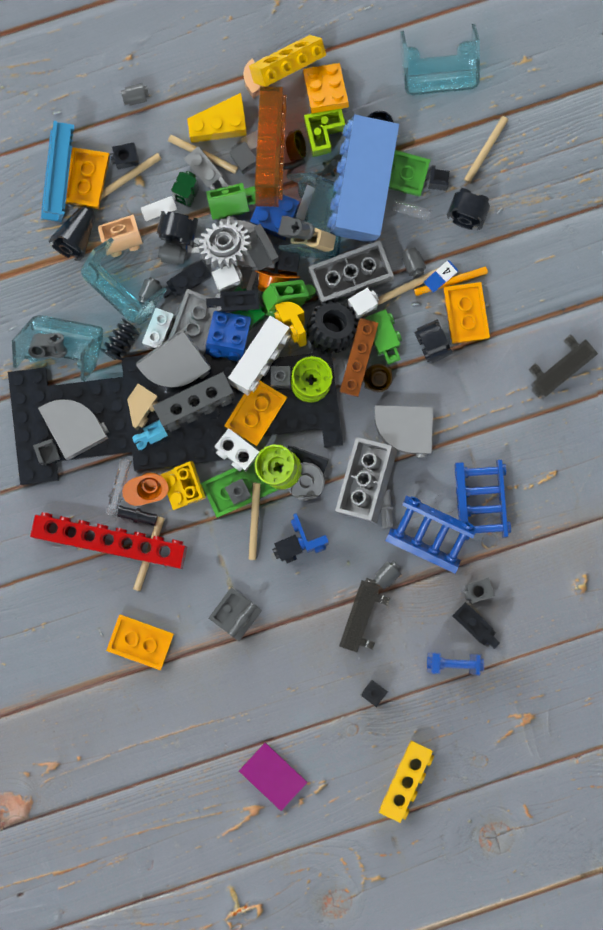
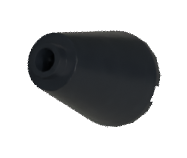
(74, 234)

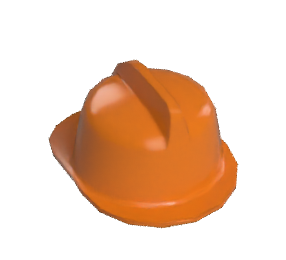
(266, 278)
(145, 489)

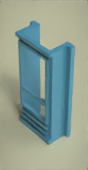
(57, 172)

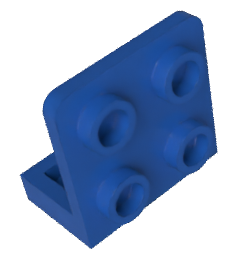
(227, 335)
(317, 544)

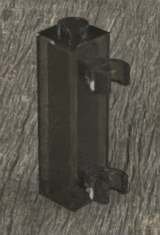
(563, 369)
(360, 615)

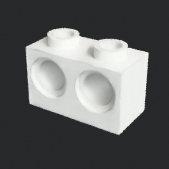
(227, 279)
(363, 303)
(158, 329)
(240, 446)

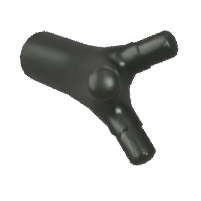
(290, 166)
(329, 168)

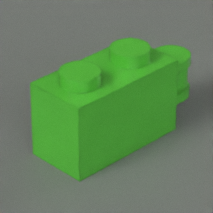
(230, 201)
(287, 291)
(386, 337)

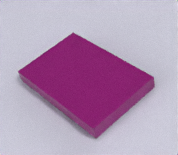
(273, 776)

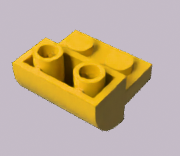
(293, 317)
(183, 485)

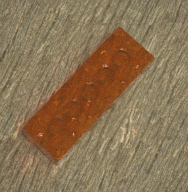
(270, 147)

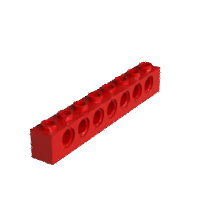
(41, 531)

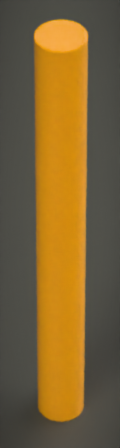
(454, 280)

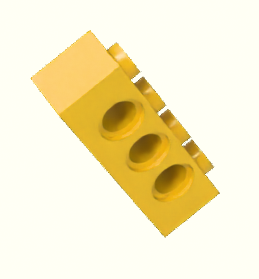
(287, 60)
(413, 751)

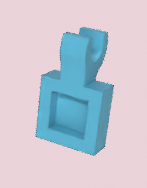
(151, 434)

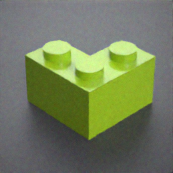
(319, 128)

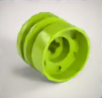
(321, 375)
(268, 468)

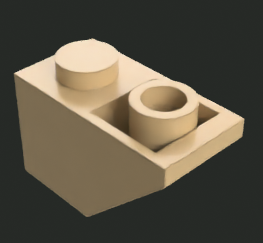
(140, 405)

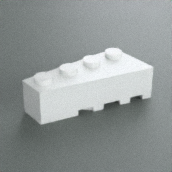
(260, 356)

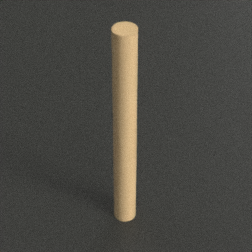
(485, 150)
(215, 160)
(130, 175)
(404, 288)
(254, 521)
(144, 566)

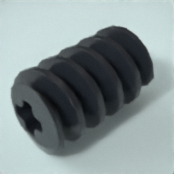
(120, 340)

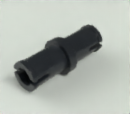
(137, 515)

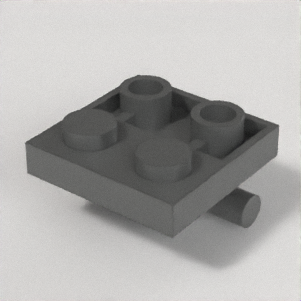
(235, 614)

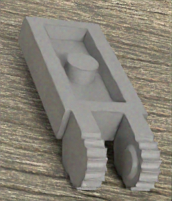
(205, 168)

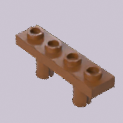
(359, 357)

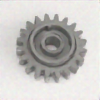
(224, 244)

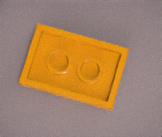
(325, 88)
(86, 177)
(466, 313)
(256, 413)
(140, 642)

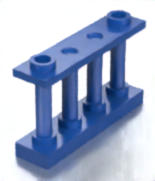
(463, 492)
(415, 544)
(436, 663)

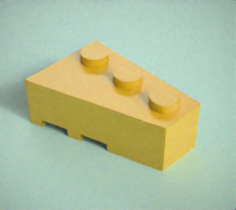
(218, 121)

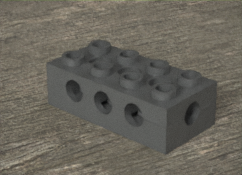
(184, 399)

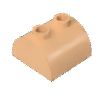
(123, 232)

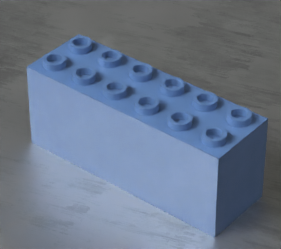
(363, 178)

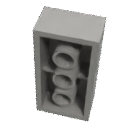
(355, 261)
(360, 469)

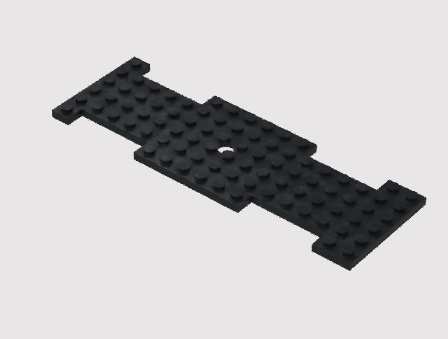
(188, 443)

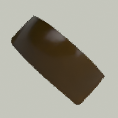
(296, 145)
(378, 378)

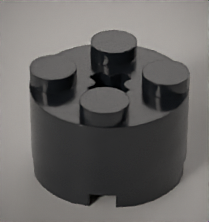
(468, 209)
(177, 227)
(434, 341)

